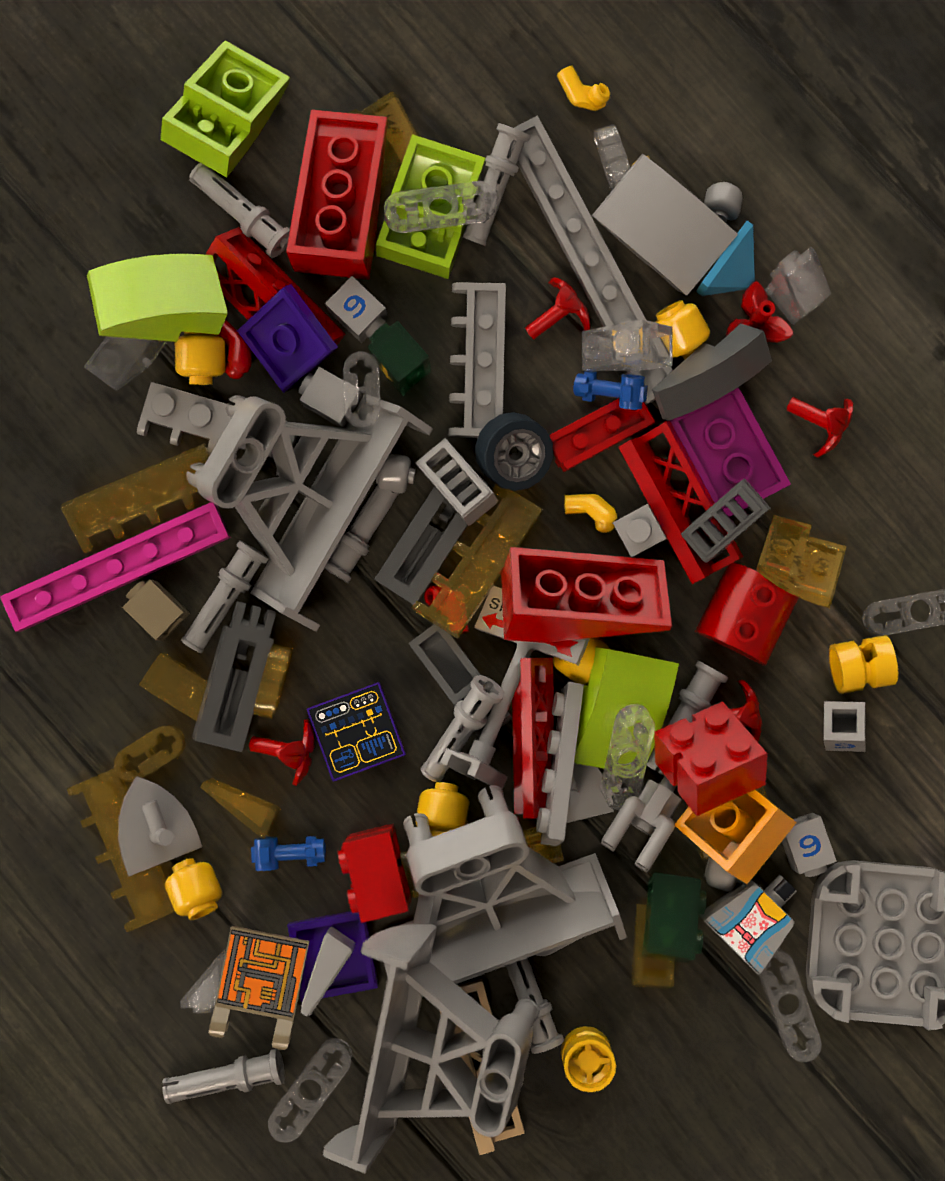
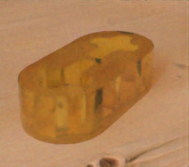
(273, 681)
(145, 745)

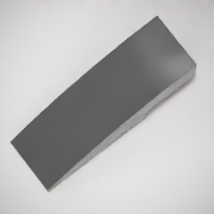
(712, 372)
(447, 665)

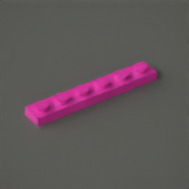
(115, 567)

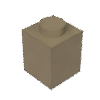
(155, 609)

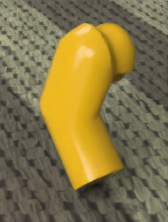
(582, 95)
(595, 507)

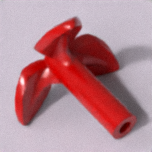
(566, 302)
(760, 310)
(833, 420)
(749, 712)
(292, 754)

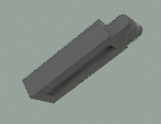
(423, 547)
(231, 691)

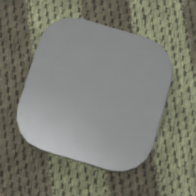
(878, 943)

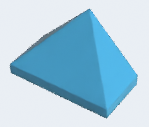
(734, 267)

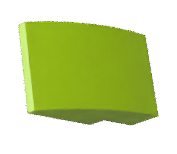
(224, 108)
(427, 166)
(158, 297)
(614, 683)

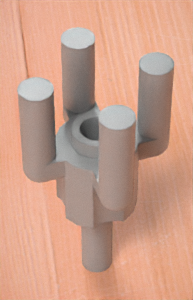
(649, 814)

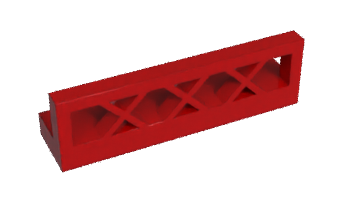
(253, 267)
(665, 500)
(531, 730)

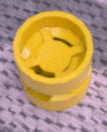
(868, 663)
(588, 1059)

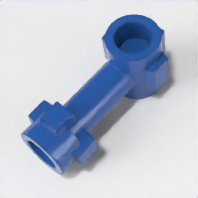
(630, 391)
(267, 852)

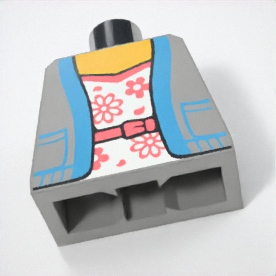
(752, 920)

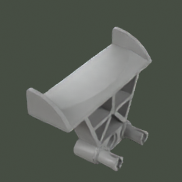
(328, 503)
(498, 896)
(503, 1064)

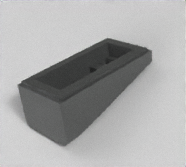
(701, 543)

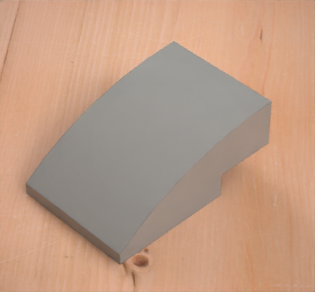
(664, 224)

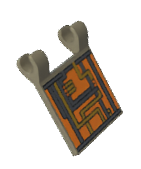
(261, 978)

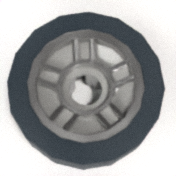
(514, 470)

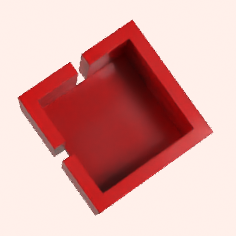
(710, 758)
(377, 881)

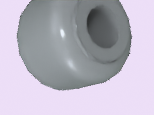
(724, 200)
(396, 474)
(719, 877)

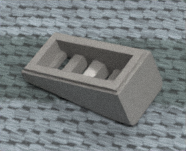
(474, 508)
(331, 958)

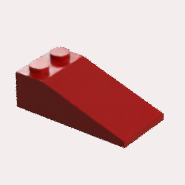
(338, 195)
(581, 596)

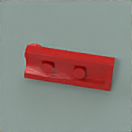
(597, 433)

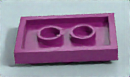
(730, 447)

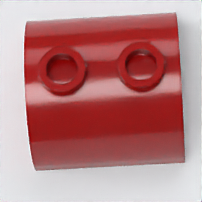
(747, 613)

